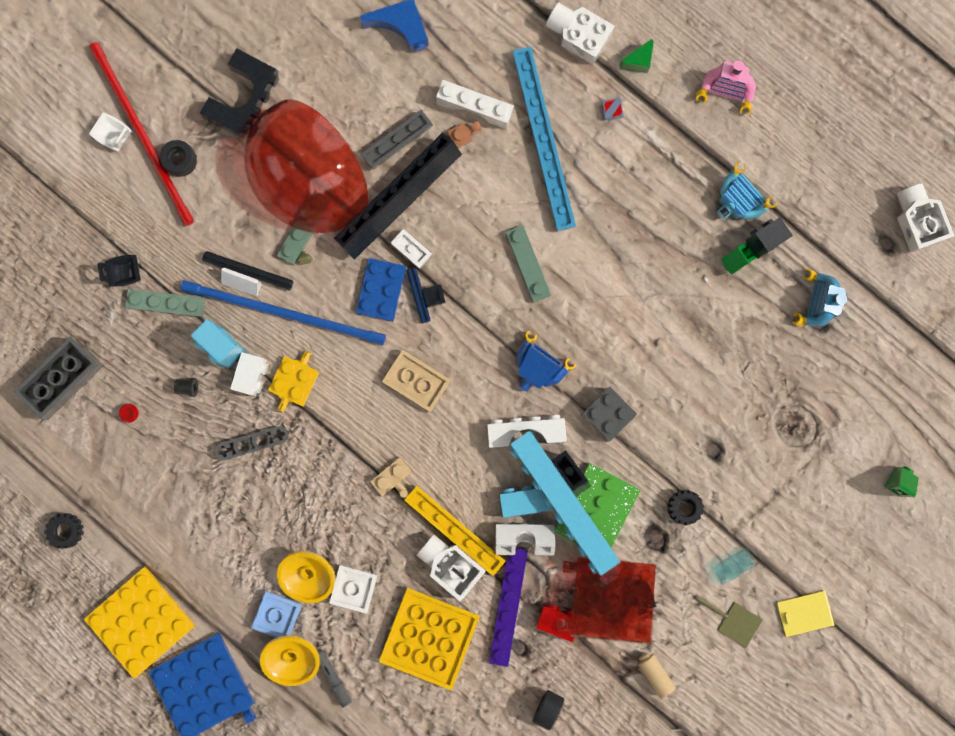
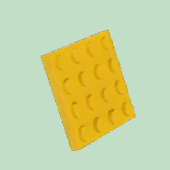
(139, 622)
(429, 638)

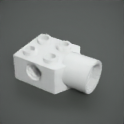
(580, 31)
(922, 219)
(451, 567)

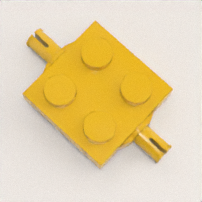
(293, 381)

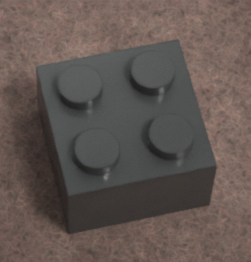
(608, 414)

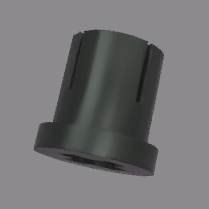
(186, 387)

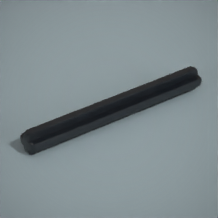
(248, 270)

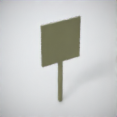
(738, 623)

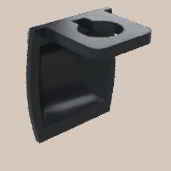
(120, 271)

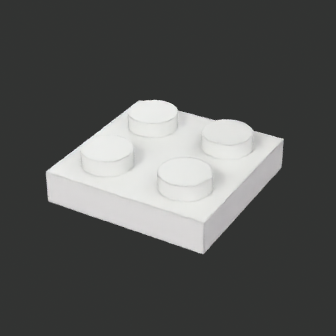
(353, 589)

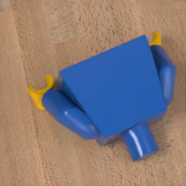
(539, 366)

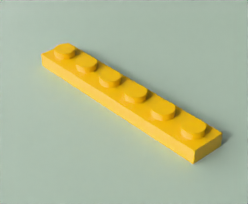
(455, 530)

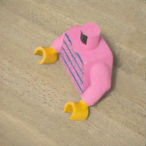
(729, 81)

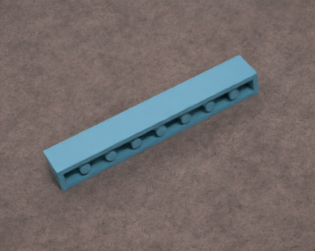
(565, 504)

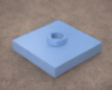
(276, 615)

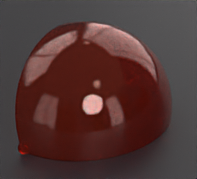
(303, 169)

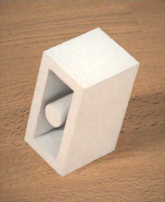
(249, 374)

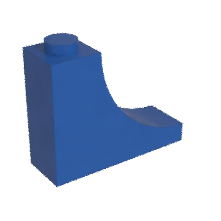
(403, 20)

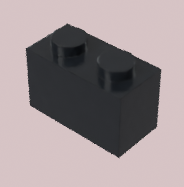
(768, 237)
(571, 473)

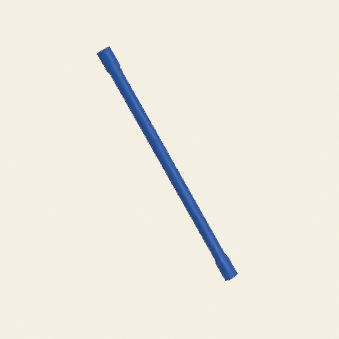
(197, 289)

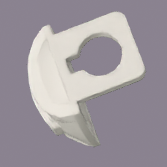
(110, 132)

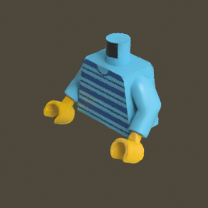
(741, 197)

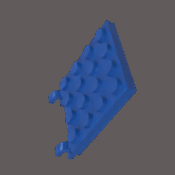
(203, 687)

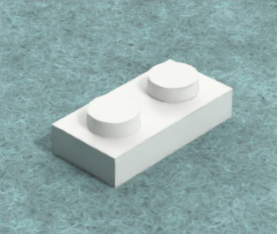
(411, 249)

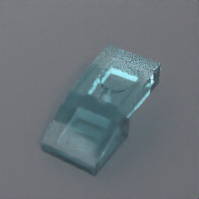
(734, 566)

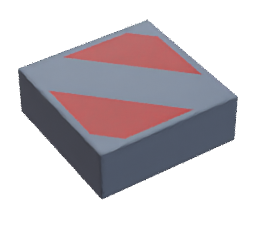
(612, 109)

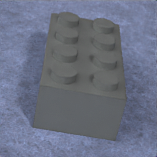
(58, 378)

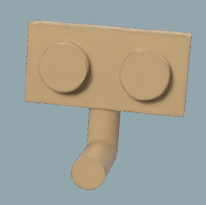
(392, 477)

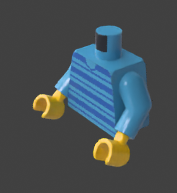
(825, 300)

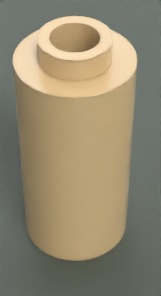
(656, 675)

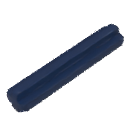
(418, 295)

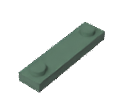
(528, 264)

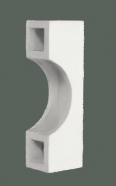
(491, 109)
(551, 430)

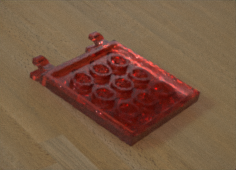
(613, 604)

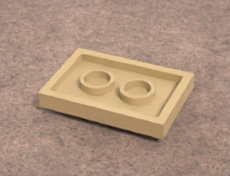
(416, 381)

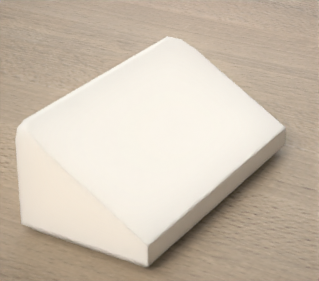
(240, 282)

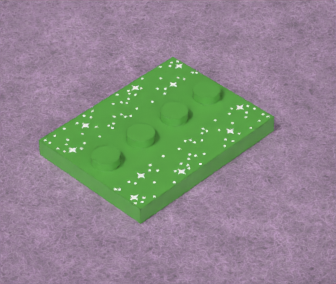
(605, 502)

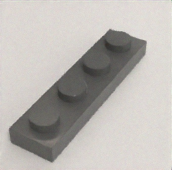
(397, 139)

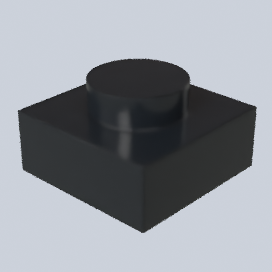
(434, 296)

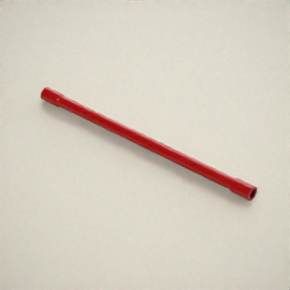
(101, 59)

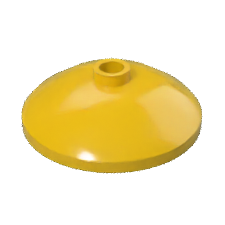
(304, 584)
(289, 660)

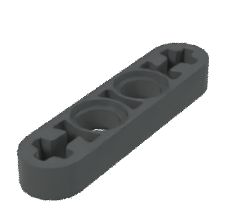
(252, 444)

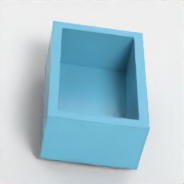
(218, 343)

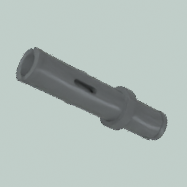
(333, 680)

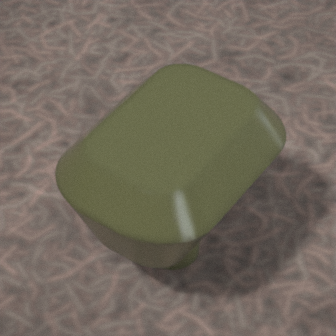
(304, 258)

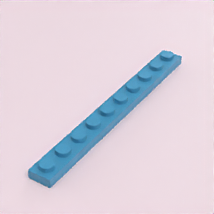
(544, 139)

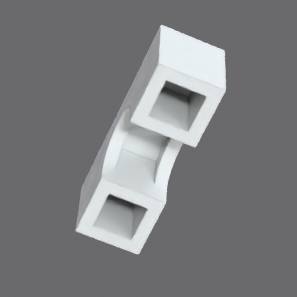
(540, 536)

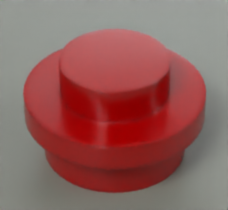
(129, 413)

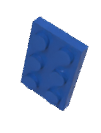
(381, 289)

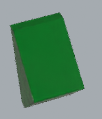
(639, 59)

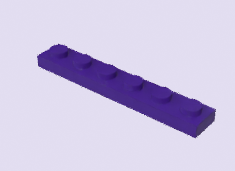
(508, 608)

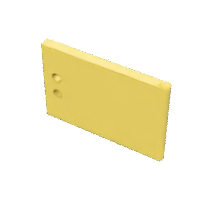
(805, 613)

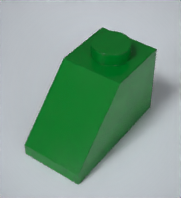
(738, 258)
(903, 482)

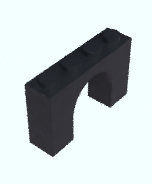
(239, 119)

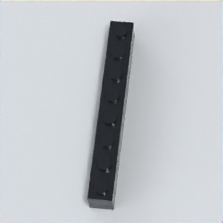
(398, 196)

